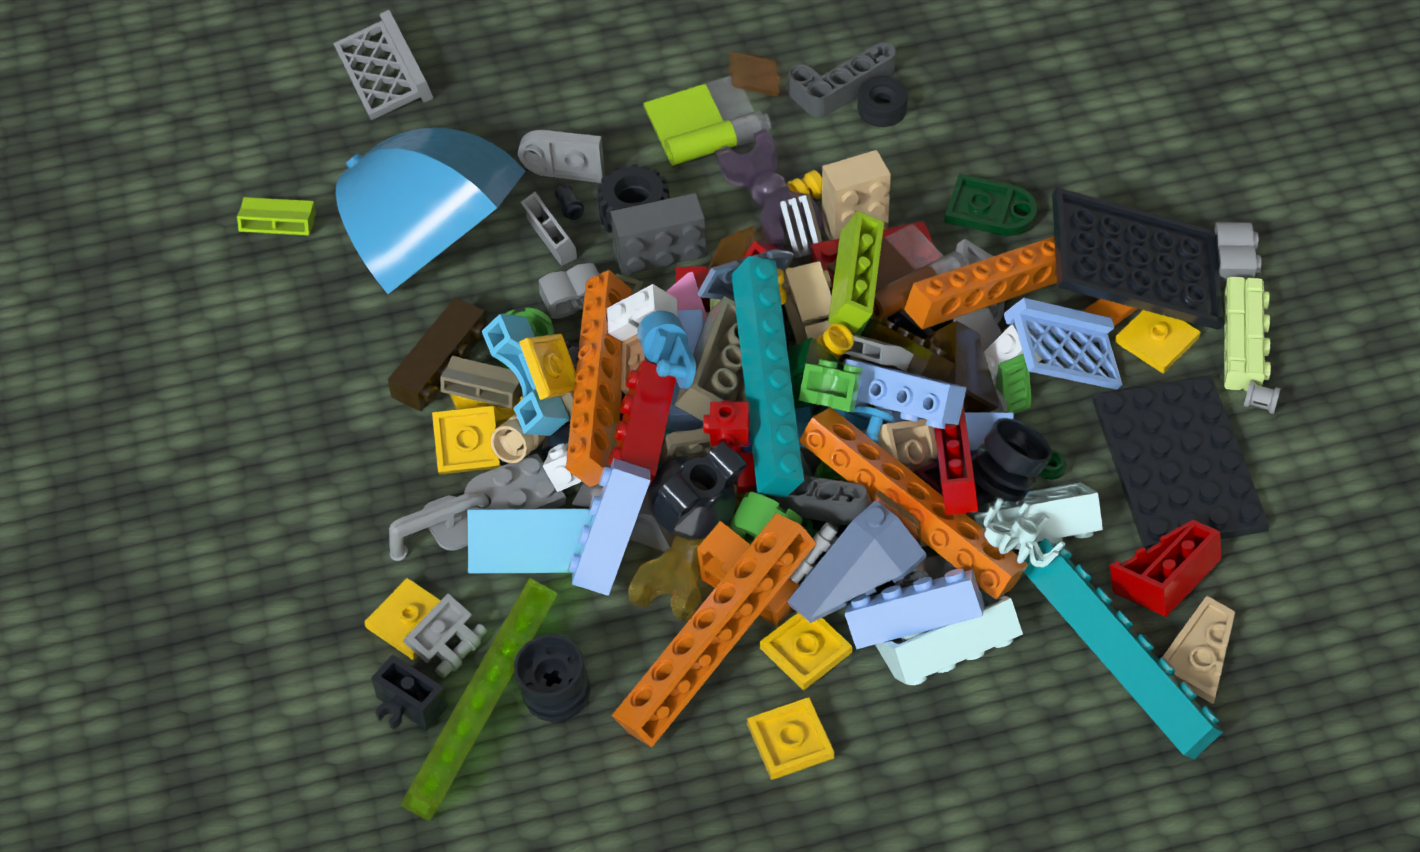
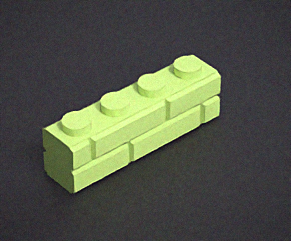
(1244, 333)

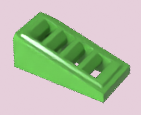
(1015, 386)

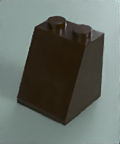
(970, 367)

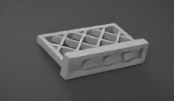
(405, 63)

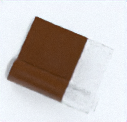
(903, 261)

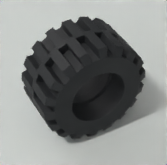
(628, 186)

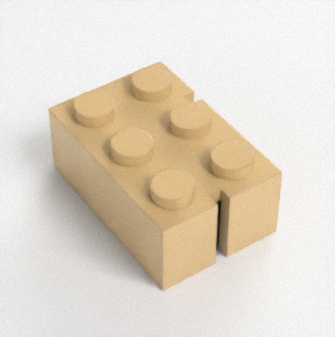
(854, 186)
(808, 300)

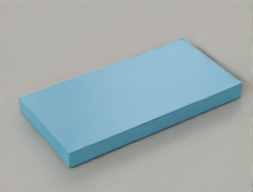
(524, 539)

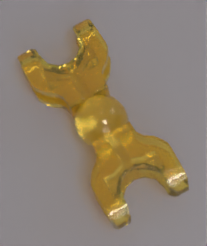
(672, 574)

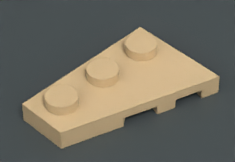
(1201, 648)

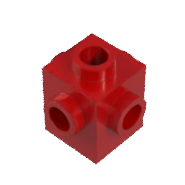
(728, 422)

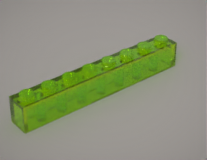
(477, 701)

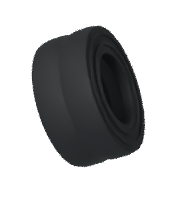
(882, 114)

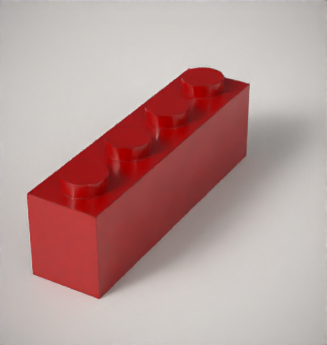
(644, 418)
(956, 468)

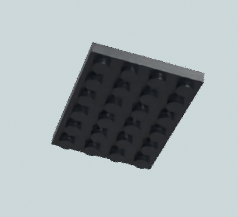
(1136, 259)
(1179, 459)

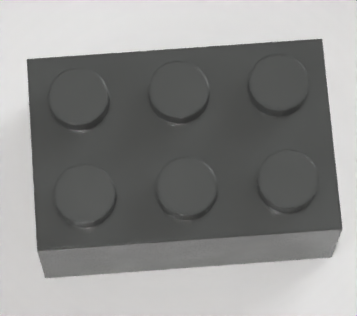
(658, 233)

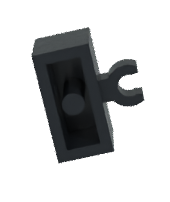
(407, 694)

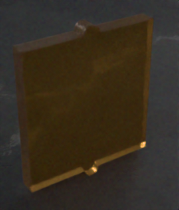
(753, 74)
(733, 247)
(910, 521)

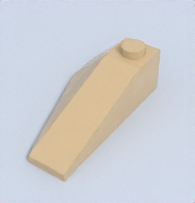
(909, 443)

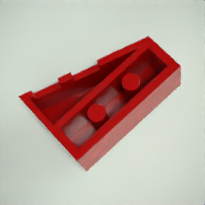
(1168, 570)

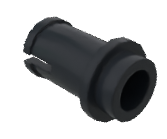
(570, 205)

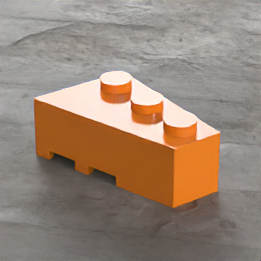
(720, 553)

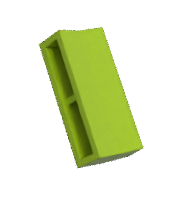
(276, 216)

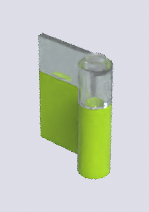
(704, 120)

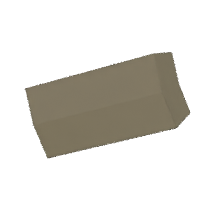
(481, 382)

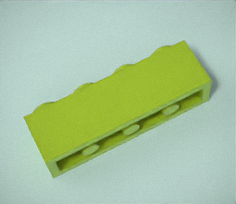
(856, 271)

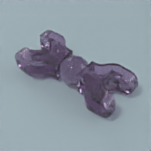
(758, 175)

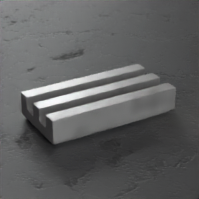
(792, 228)

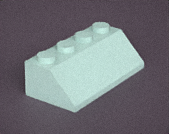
(1071, 510)
(940, 649)

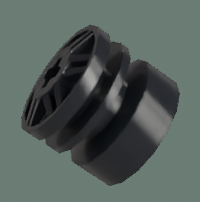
(1010, 459)
(552, 678)

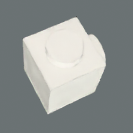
(555, 468)

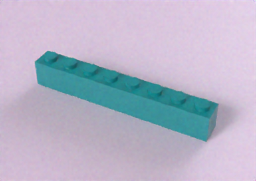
(767, 377)
(1125, 653)

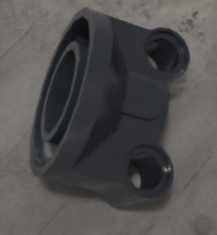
(694, 511)

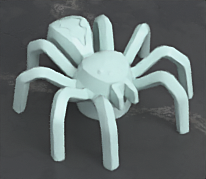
(1021, 533)

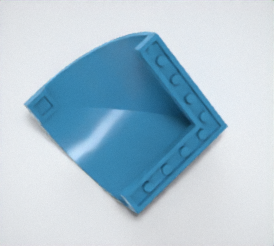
(420, 197)

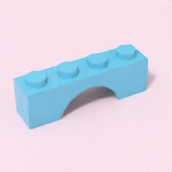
(534, 415)

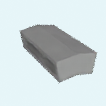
(563, 251)
(880, 353)

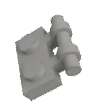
(825, 539)
(438, 628)

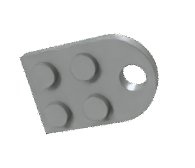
(563, 155)

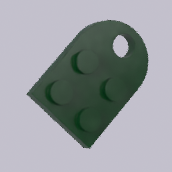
(990, 206)

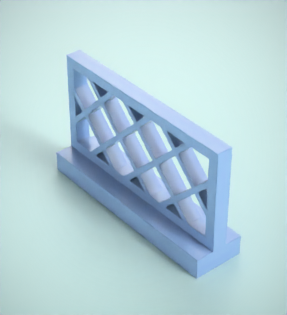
(1065, 324)

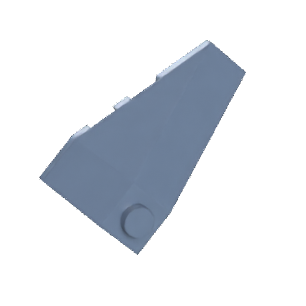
(719, 279)
(865, 556)

